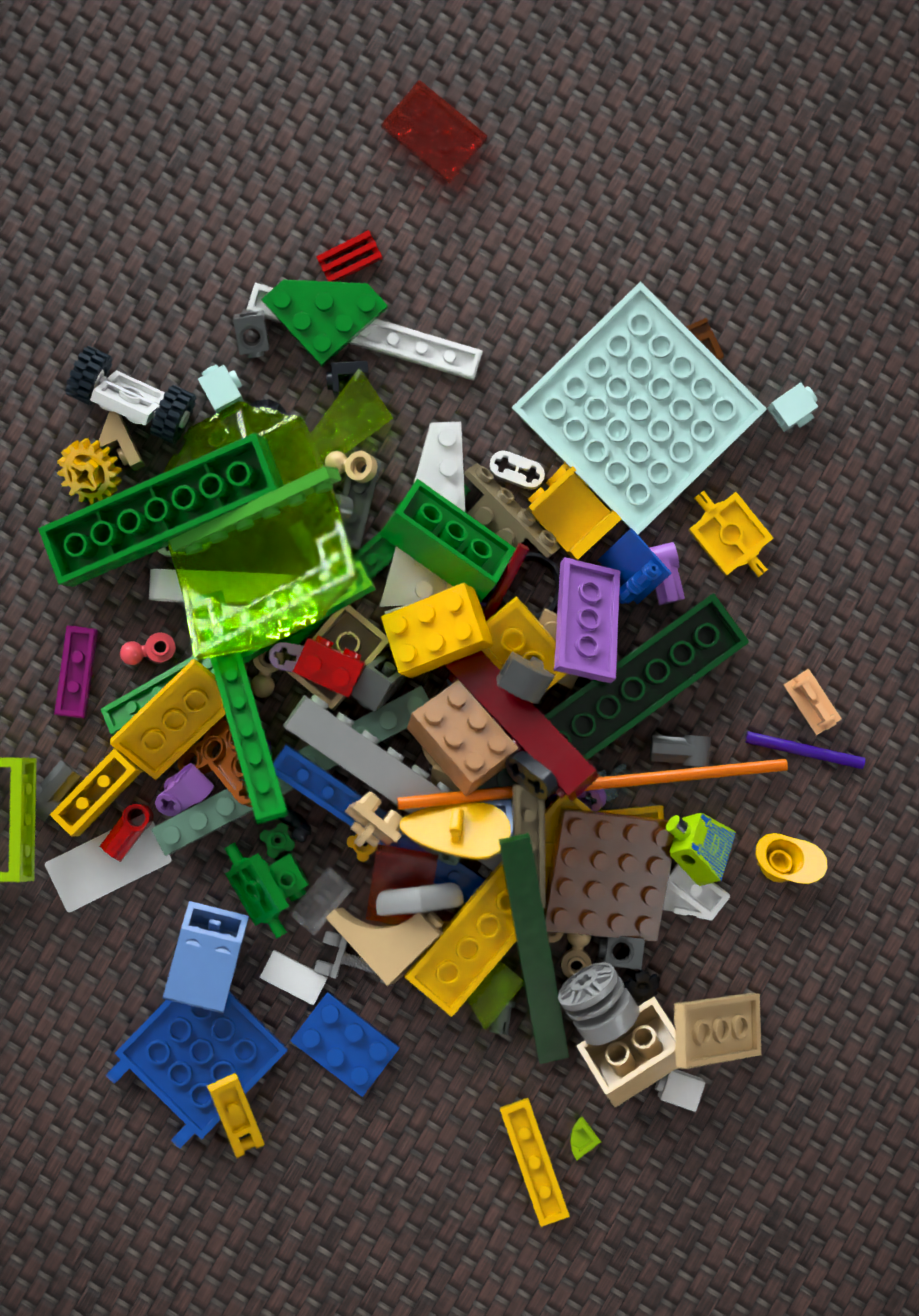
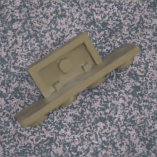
(505, 516)

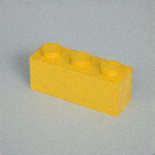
(95, 793)

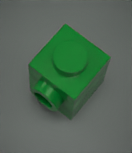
(289, 877)

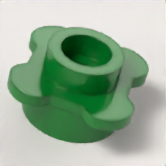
(269, 837)

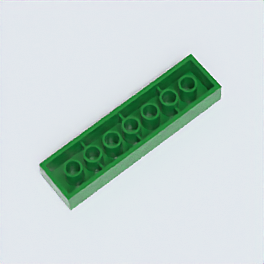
(159, 510)

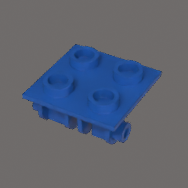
(638, 567)

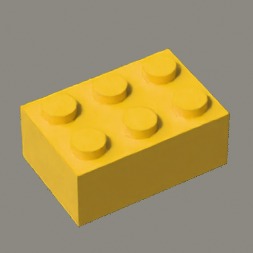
(437, 630)

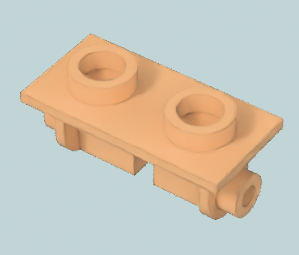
(812, 702)

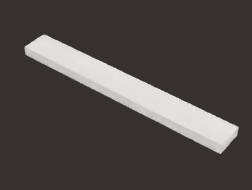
(400, 342)

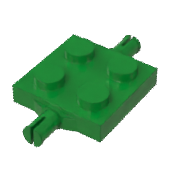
(257, 889)

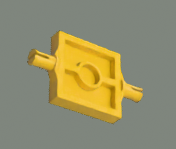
(730, 534)

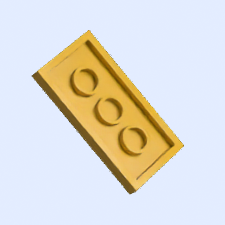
(171, 720)

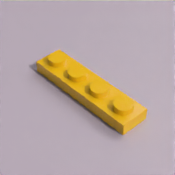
(534, 1162)

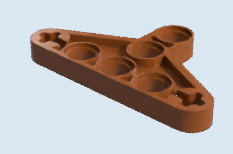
(224, 765)

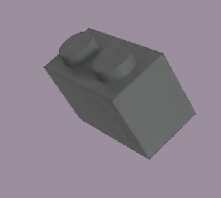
(378, 682)

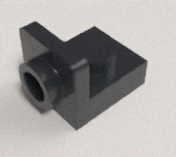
(344, 371)

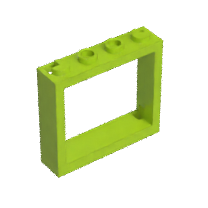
(21, 819)

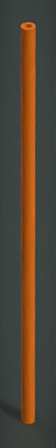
(603, 783)

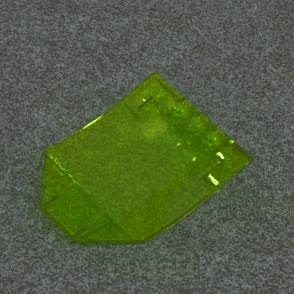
(279, 570)

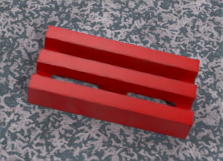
(366, 236)

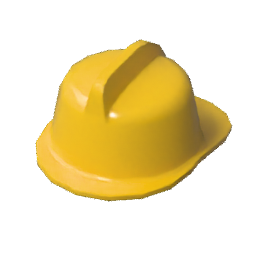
(790, 859)

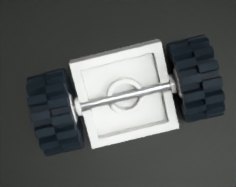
(129, 396)

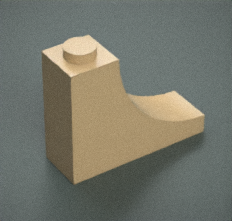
(388, 948)

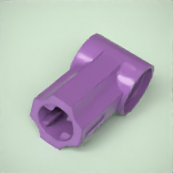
(671, 588)

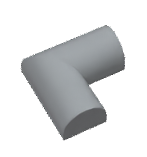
(419, 899)

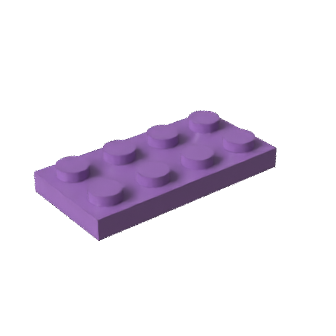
(587, 620)

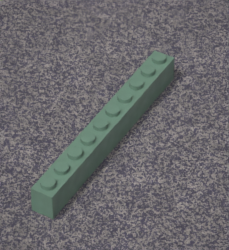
(224, 808)

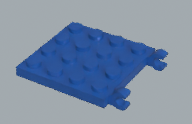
(192, 1047)

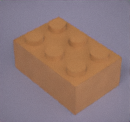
(461, 737)

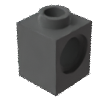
(251, 320)
(631, 960)

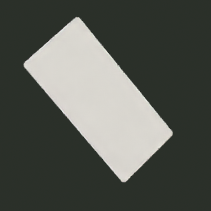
(92, 873)

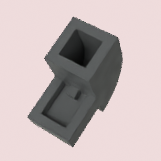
(524, 677)

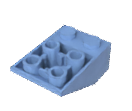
(206, 957)

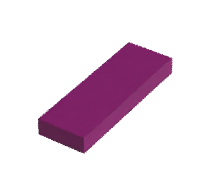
(76, 672)

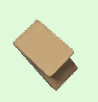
(117, 434)

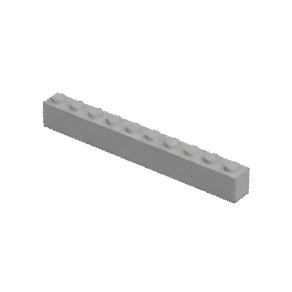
(362, 756)

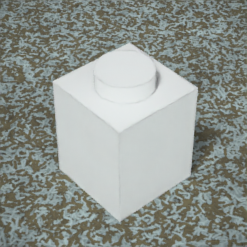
(681, 1089)

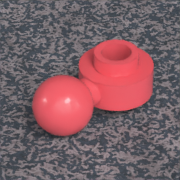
(133, 652)

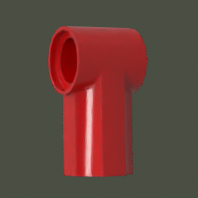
(126, 833)

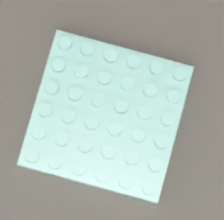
(639, 408)

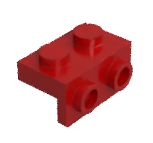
(329, 666)

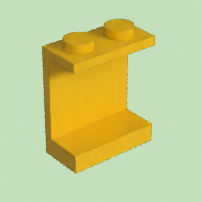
(572, 513)

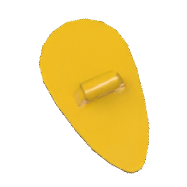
(459, 829)

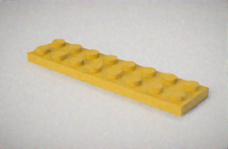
(478, 932)

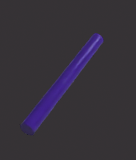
(805, 750)

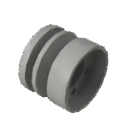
(598, 1003)

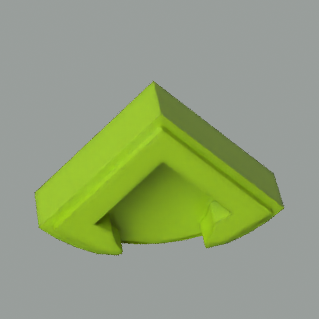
(582, 1138)

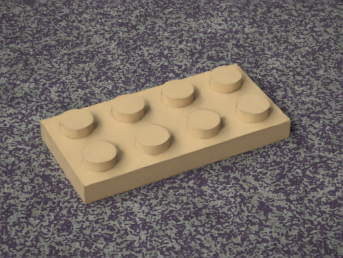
(717, 1030)

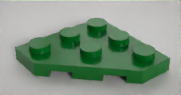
(324, 313)

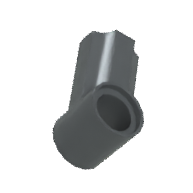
(687, 750)
(54, 789)

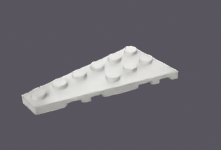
(443, 472)

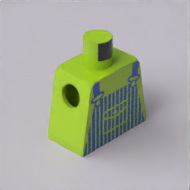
(700, 846)

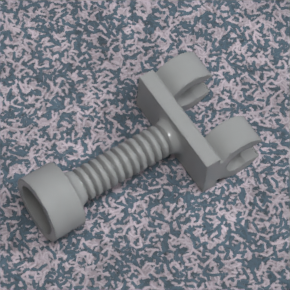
(343, 957)

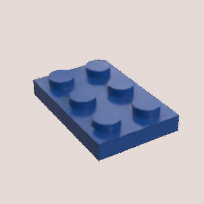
(345, 1044)

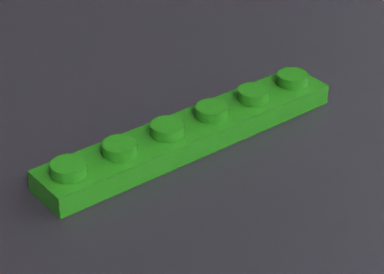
(264, 506)

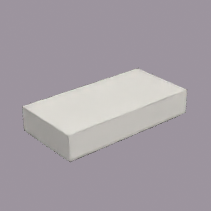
(293, 977)

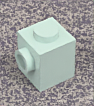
(221, 387)
(794, 407)

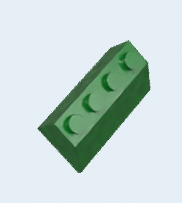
(447, 540)

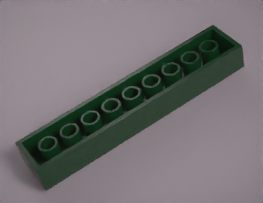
(644, 680)

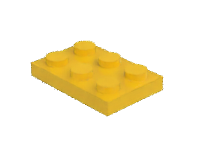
(519, 631)

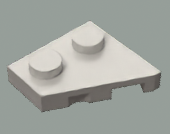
(688, 898)

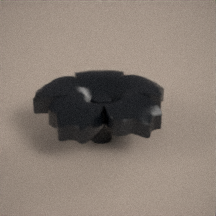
(643, 986)

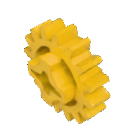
(89, 471)

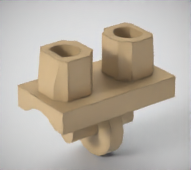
(372, 825)

